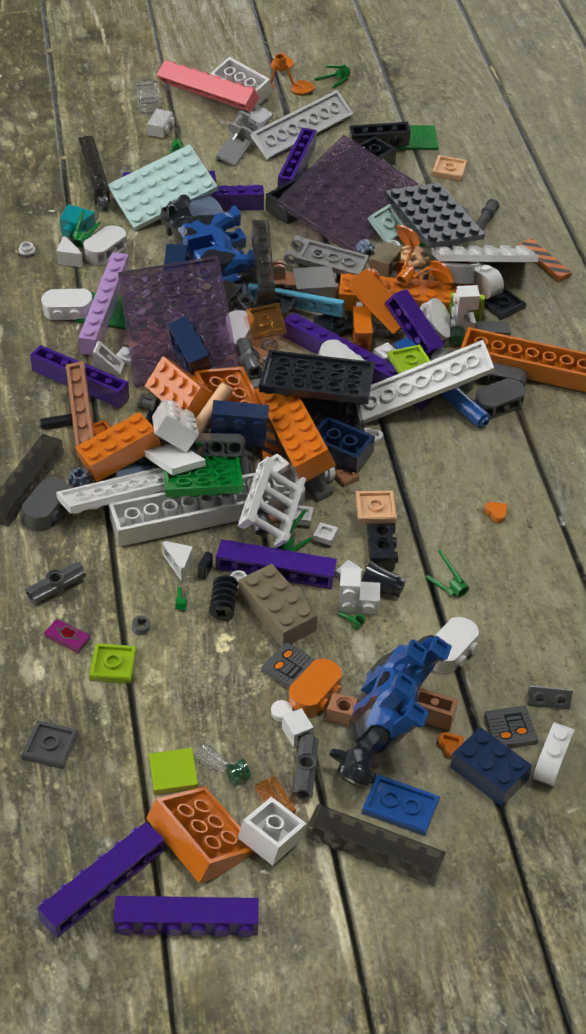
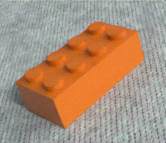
(175, 383)
(117, 446)

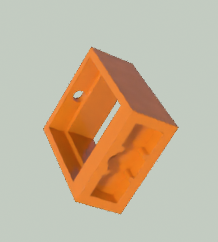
(362, 327)

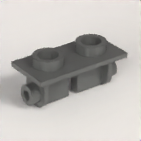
(549, 697)

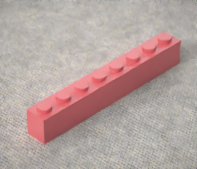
(208, 85)

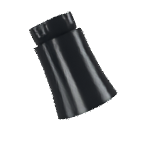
(326, 407)
(389, 581)

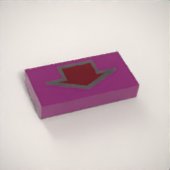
(67, 636)

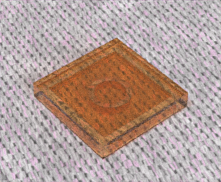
(266, 321)

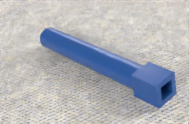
(458, 397)

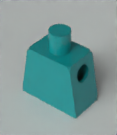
(70, 218)

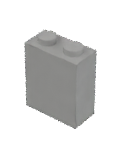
(316, 281)

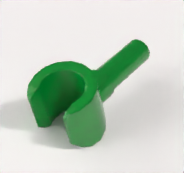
(181, 603)
(356, 621)

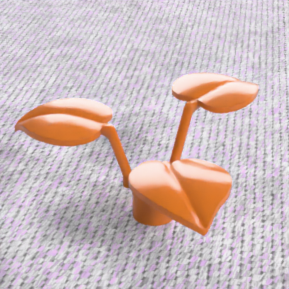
(283, 62)
(406, 272)

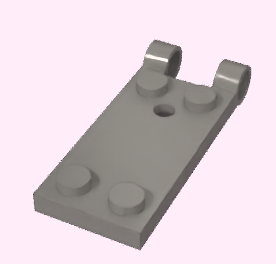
(321, 255)

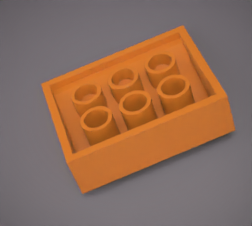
(373, 294)
(235, 378)
(199, 832)

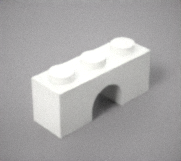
(465, 299)

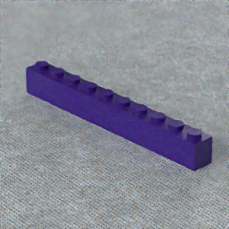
(313, 336)

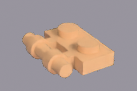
(417, 254)

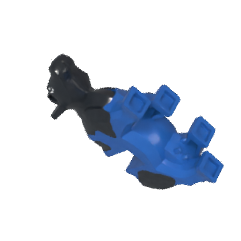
(207, 237)
(389, 707)

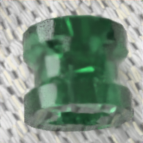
(454, 339)
(238, 771)

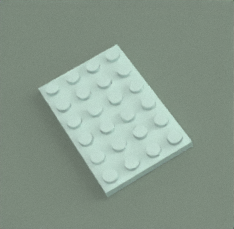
(154, 185)

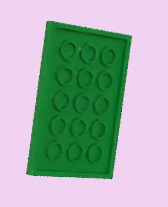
(218, 477)

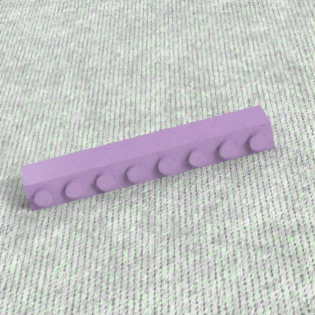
(103, 304)

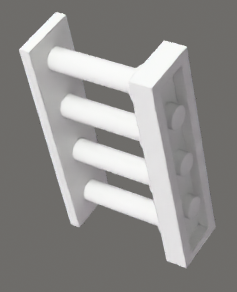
(254, 502)

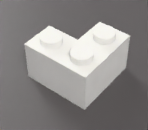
(357, 595)

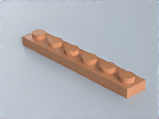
(79, 402)

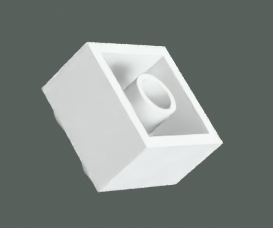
(271, 830)

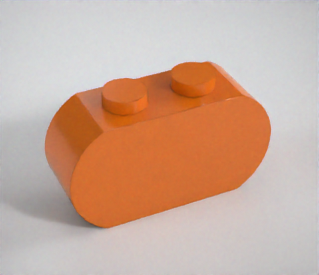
(315, 687)

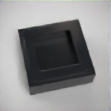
(205, 565)

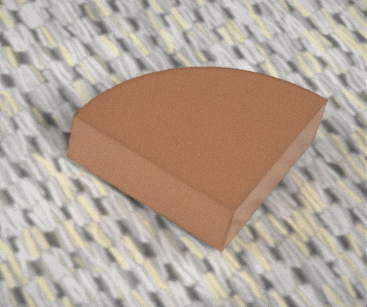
(346, 478)

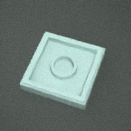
(386, 222)

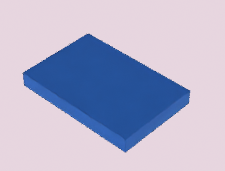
(401, 805)

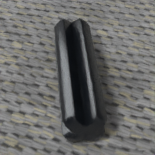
(56, 421)

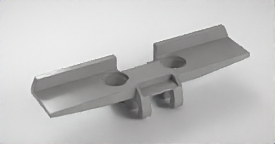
(234, 149)

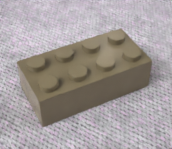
(277, 605)

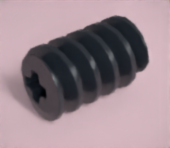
(223, 597)

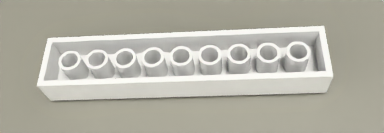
(163, 516)

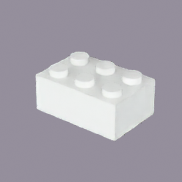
(175, 424)

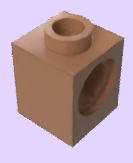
(336, 706)

